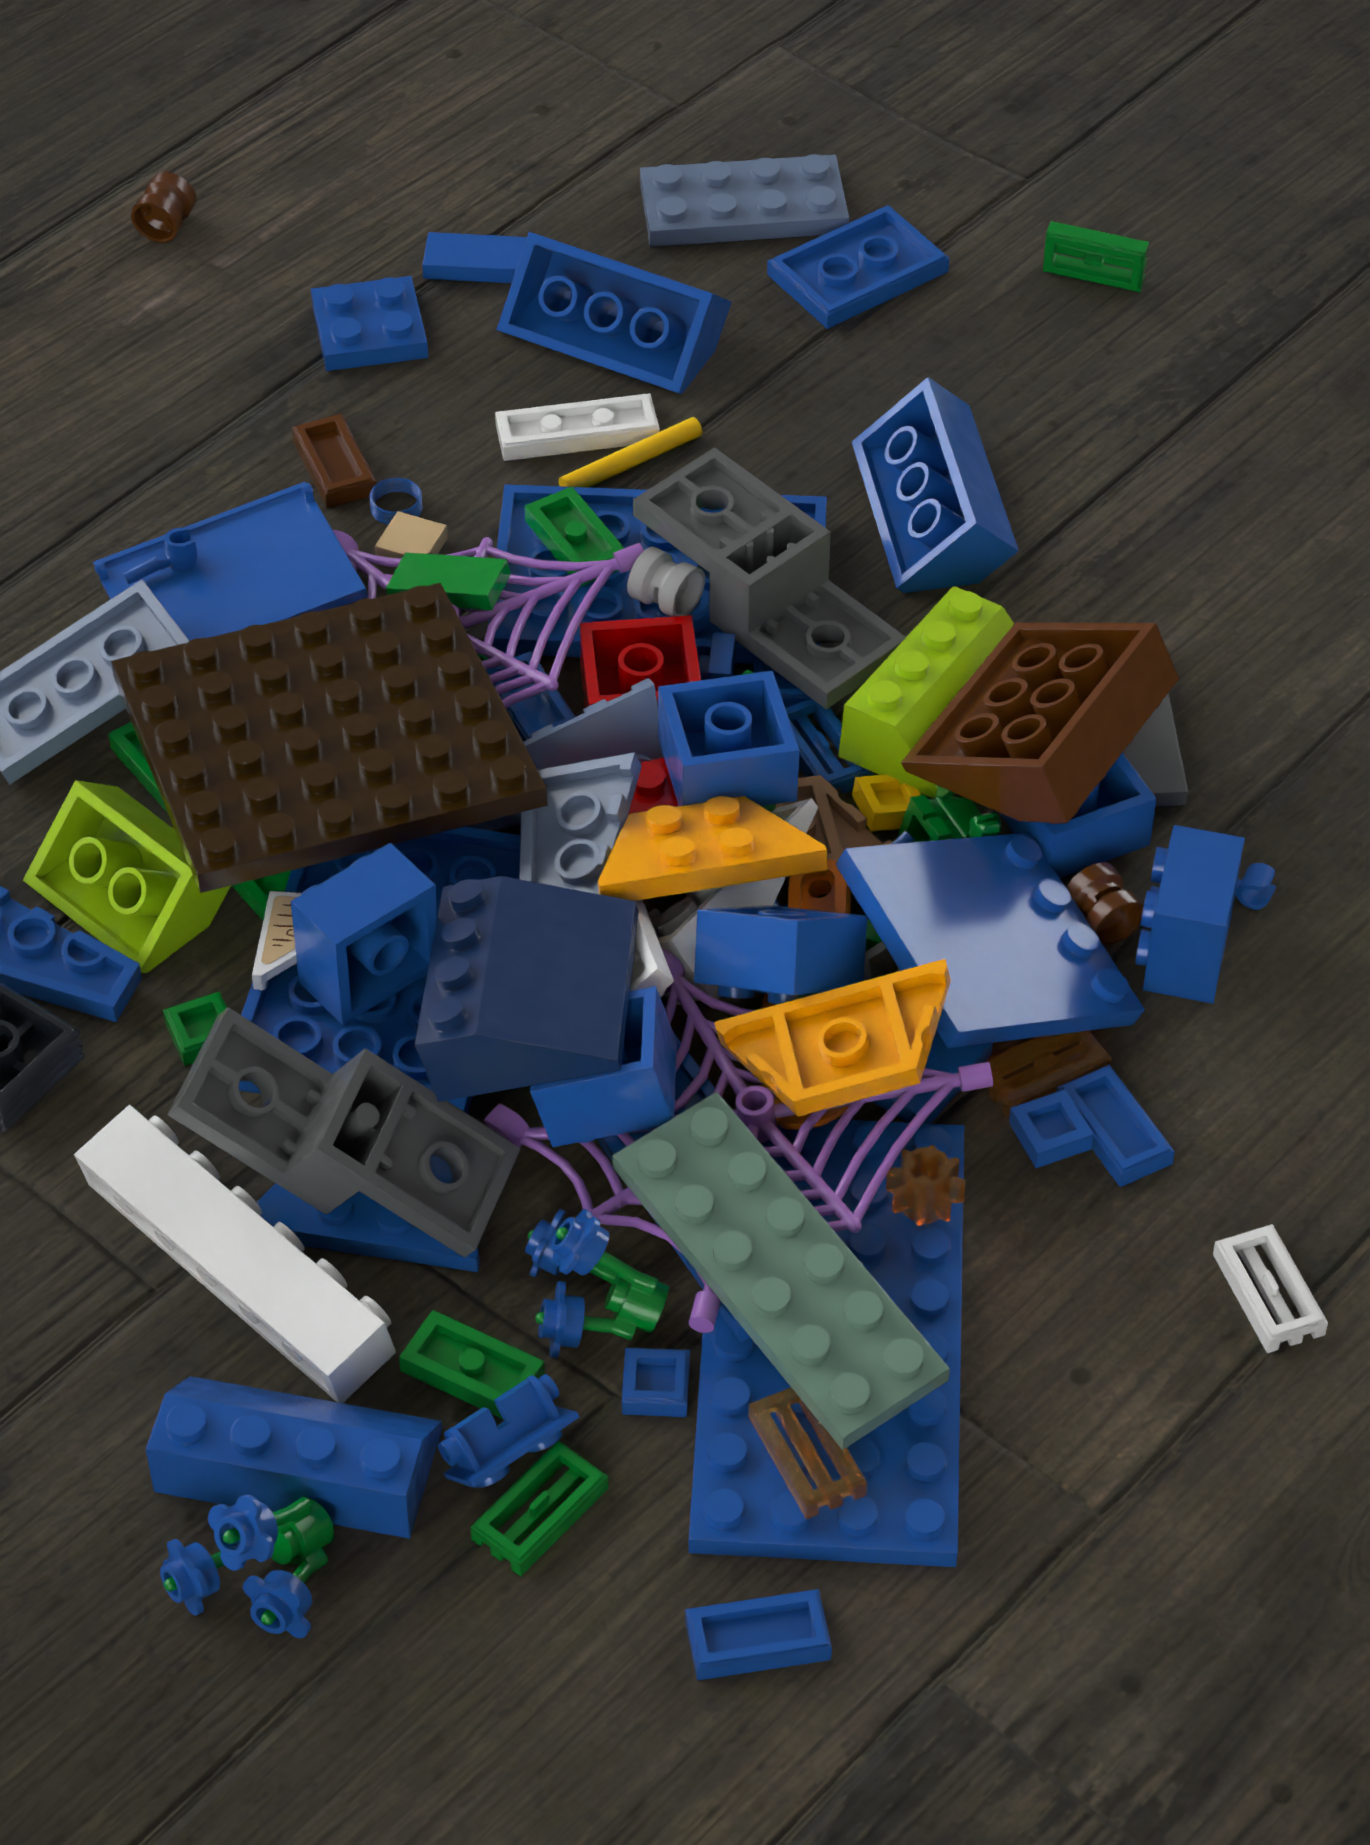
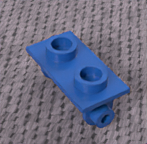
(485, 1450)

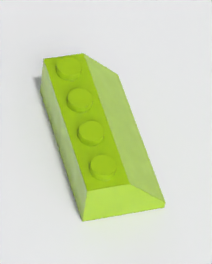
(918, 684)

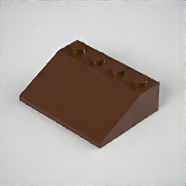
(1046, 717)

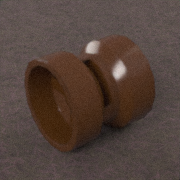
(163, 207)
(1105, 903)

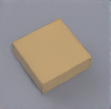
(411, 535)

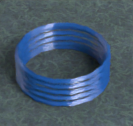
(376, 493)

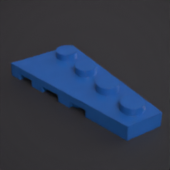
(62, 965)

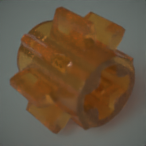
(925, 1185)

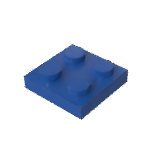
(369, 323)

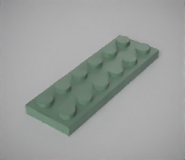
(781, 1270)

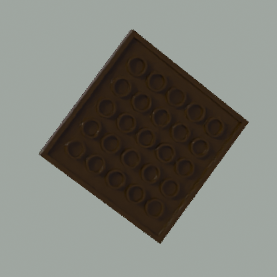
(325, 736)

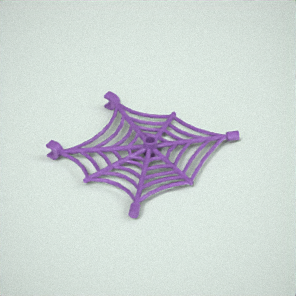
(547, 586)
(759, 1114)

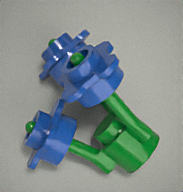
(580, 1247)
(255, 1532)

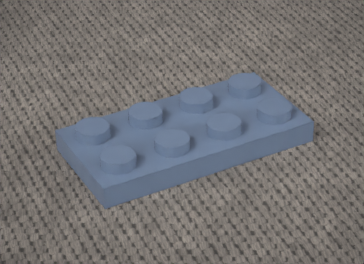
(743, 200)
(69, 680)

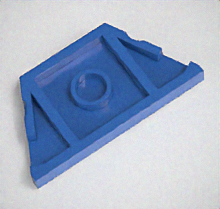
(364, 1227)

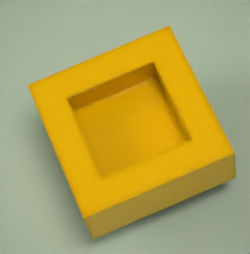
(882, 800)

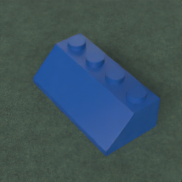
(612, 314)
(933, 492)
(278, 1446)

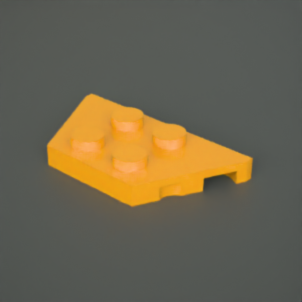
(704, 849)
(842, 1040)

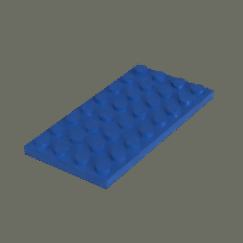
(909, 1460)

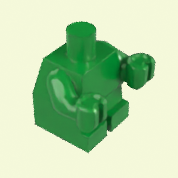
(947, 818)

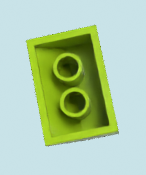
(121, 875)

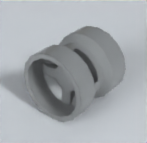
(663, 581)

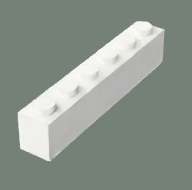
(237, 1253)

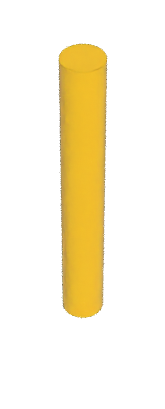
(633, 455)

